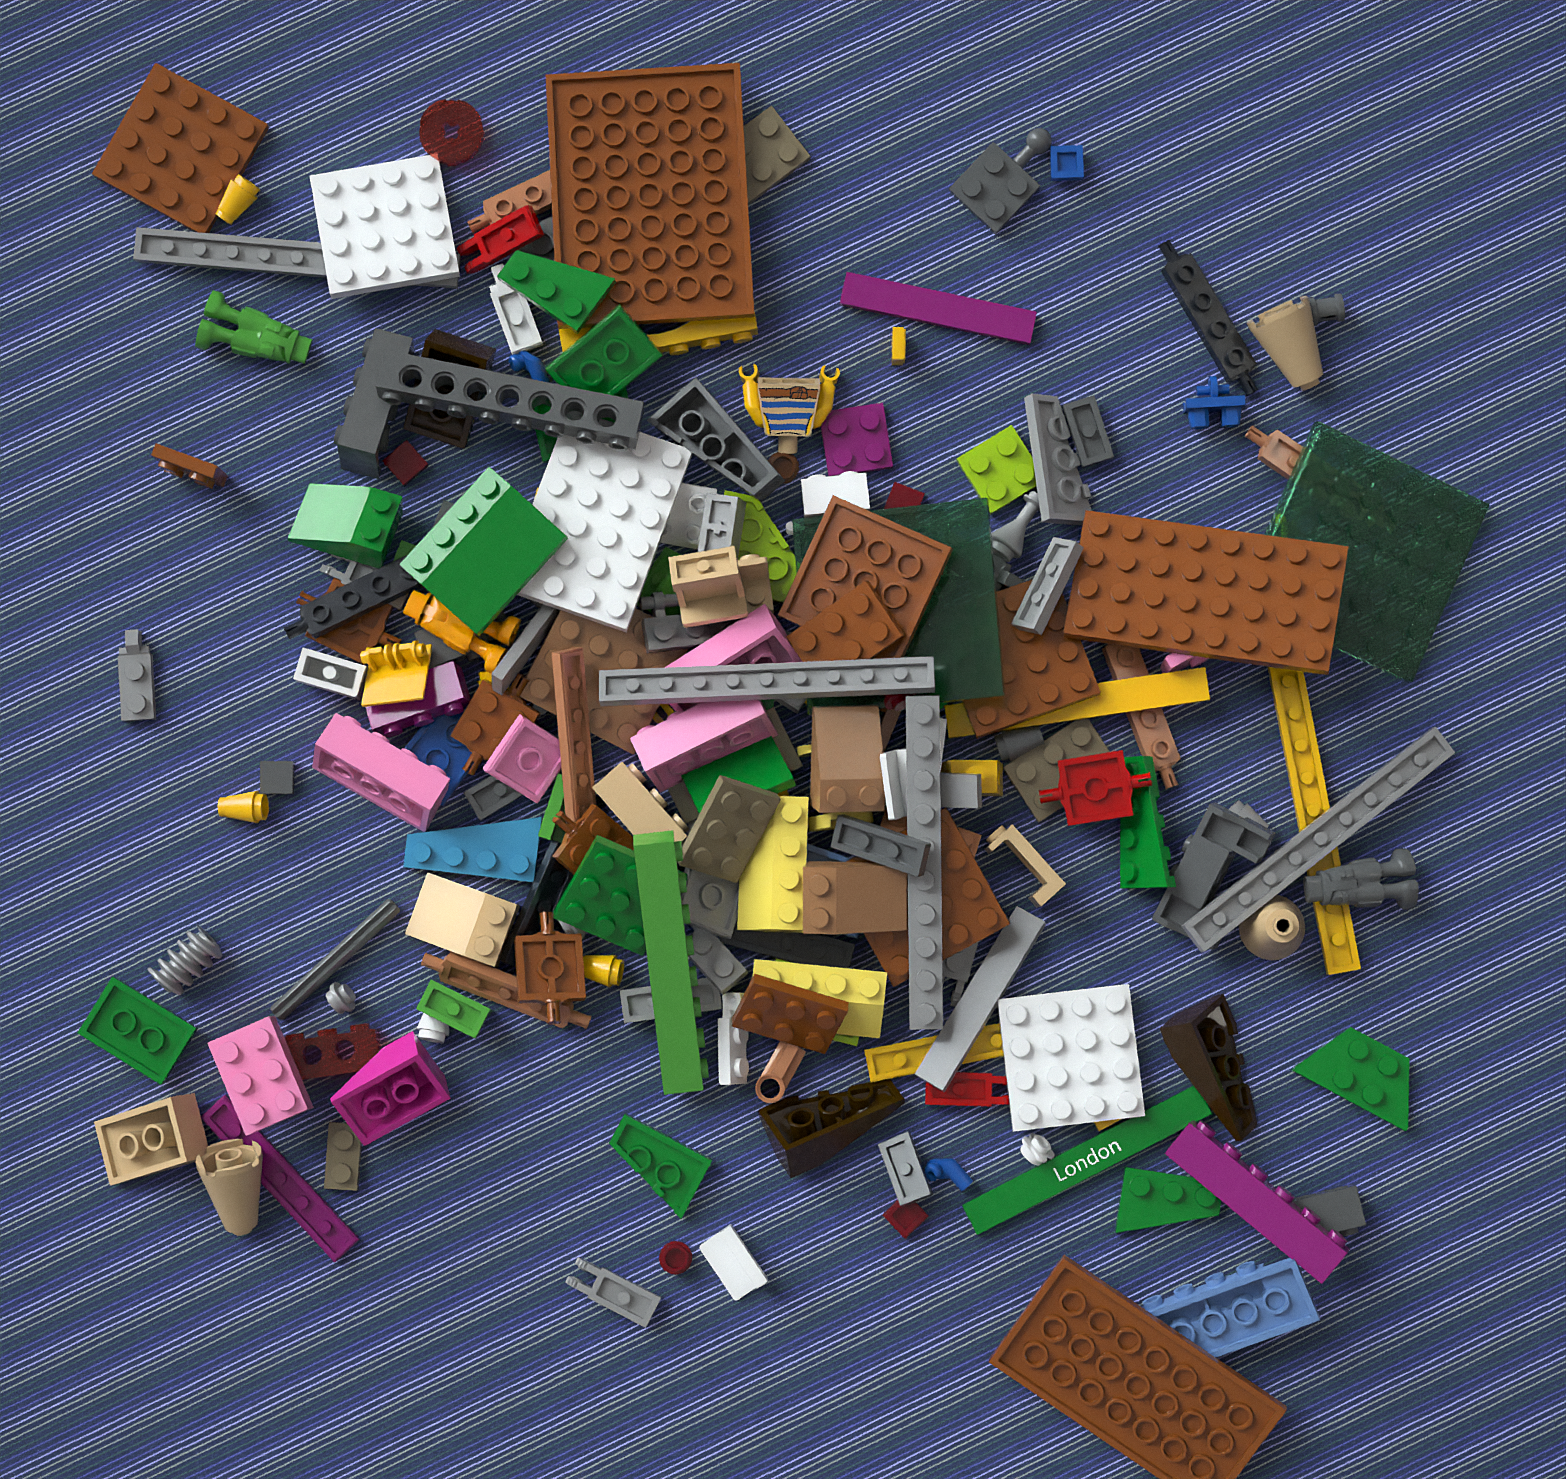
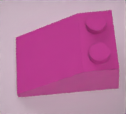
(391, 1089)

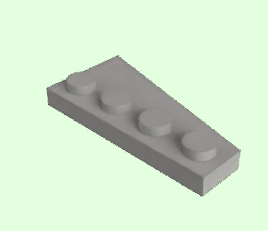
(1055, 464)

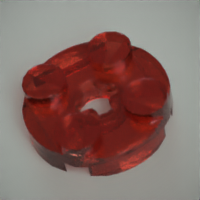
(451, 113)

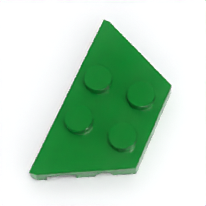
(1362, 1074)

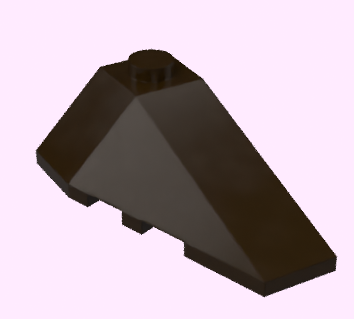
(1207, 1054)
(818, 1127)

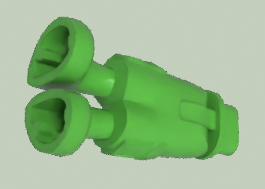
(255, 333)

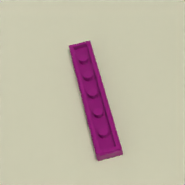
(938, 308)
(286, 1184)

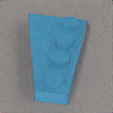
(486, 850)

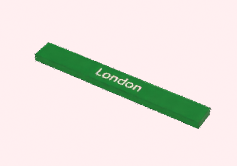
(1085, 1159)

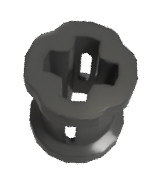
(1327, 309)

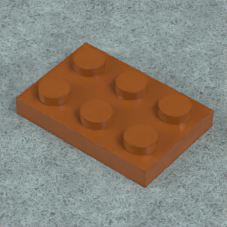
(848, 629)
(790, 1013)

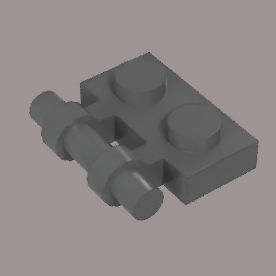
(667, 632)

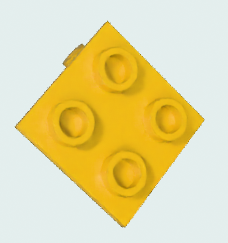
(395, 673)

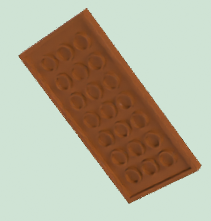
(1206, 592)
(1135, 1379)

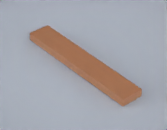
(573, 731)

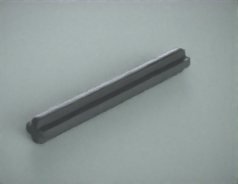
(335, 959)

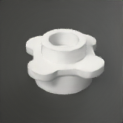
(1036, 1149)

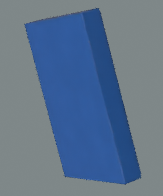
(436, 747)

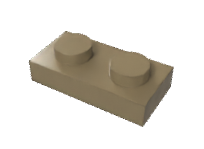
(342, 1158)

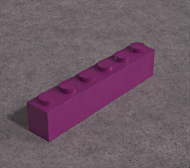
(1258, 1201)

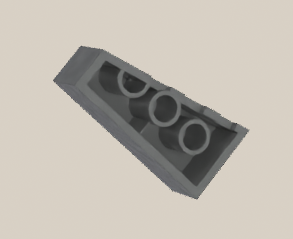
(367, 415)
(708, 431)

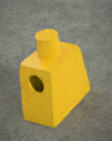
(990, 771)

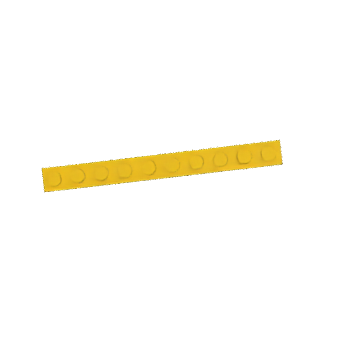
(1310, 802)

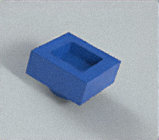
(1066, 163)

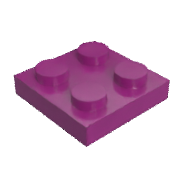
(856, 440)

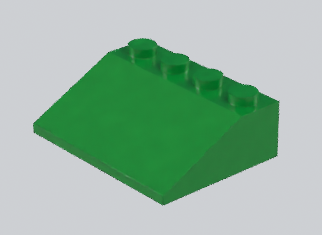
(483, 551)

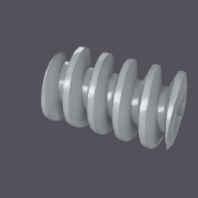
(186, 961)

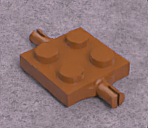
(357, 634)
(490, 718)
(582, 833)
(550, 968)

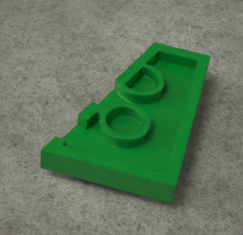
(556, 288)
(662, 1161)
(1161, 1199)

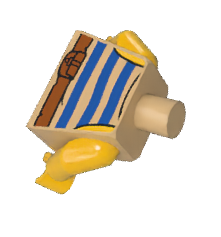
(788, 405)

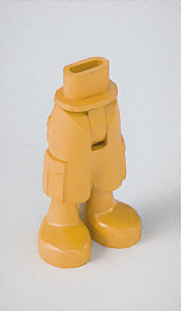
(443, 624)

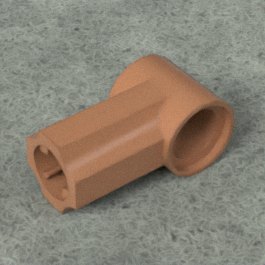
(781, 1068)

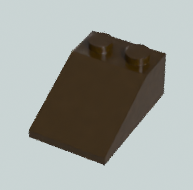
(438, 423)

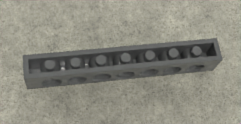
(400, 367)

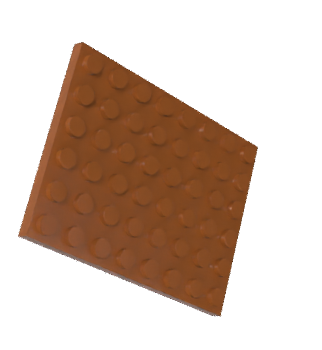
(653, 189)

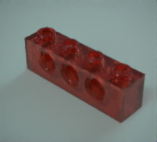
(365, 1042)

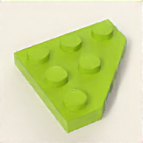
(763, 538)

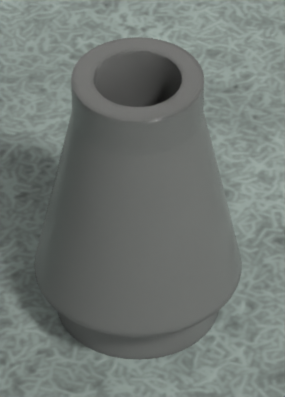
(1017, 742)

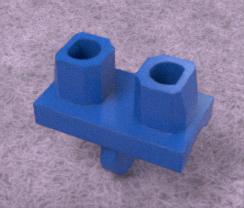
(1228, 406)

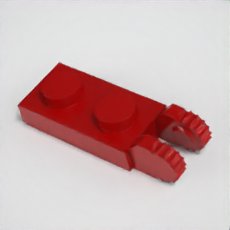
(502, 238)
(967, 1090)

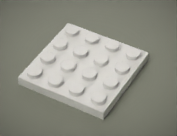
(384, 226)
(1070, 1057)

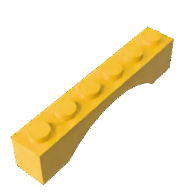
(694, 333)

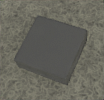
(277, 777)

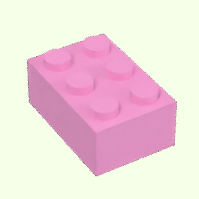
(260, 1075)

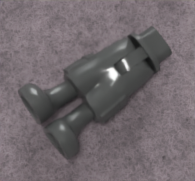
(1360, 885)

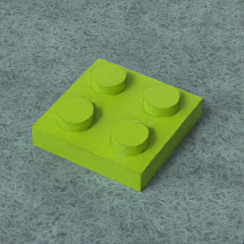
(999, 469)

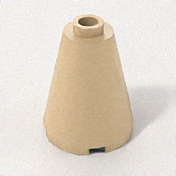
(1291, 342)
(1261, 933)
(233, 1182)

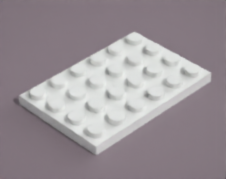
(614, 519)

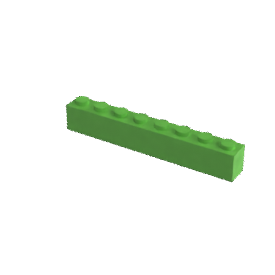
(668, 961)

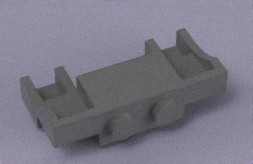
(1207, 862)

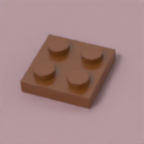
(178, 463)

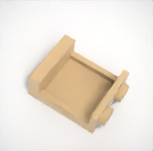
(708, 586)
(1031, 859)

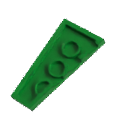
(1141, 840)

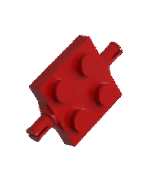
(1095, 788)

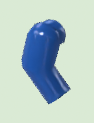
(530, 364)
(947, 1169)

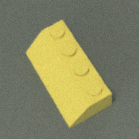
(773, 878)
(859, 987)

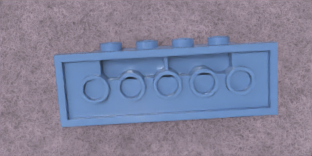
(1239, 1307)

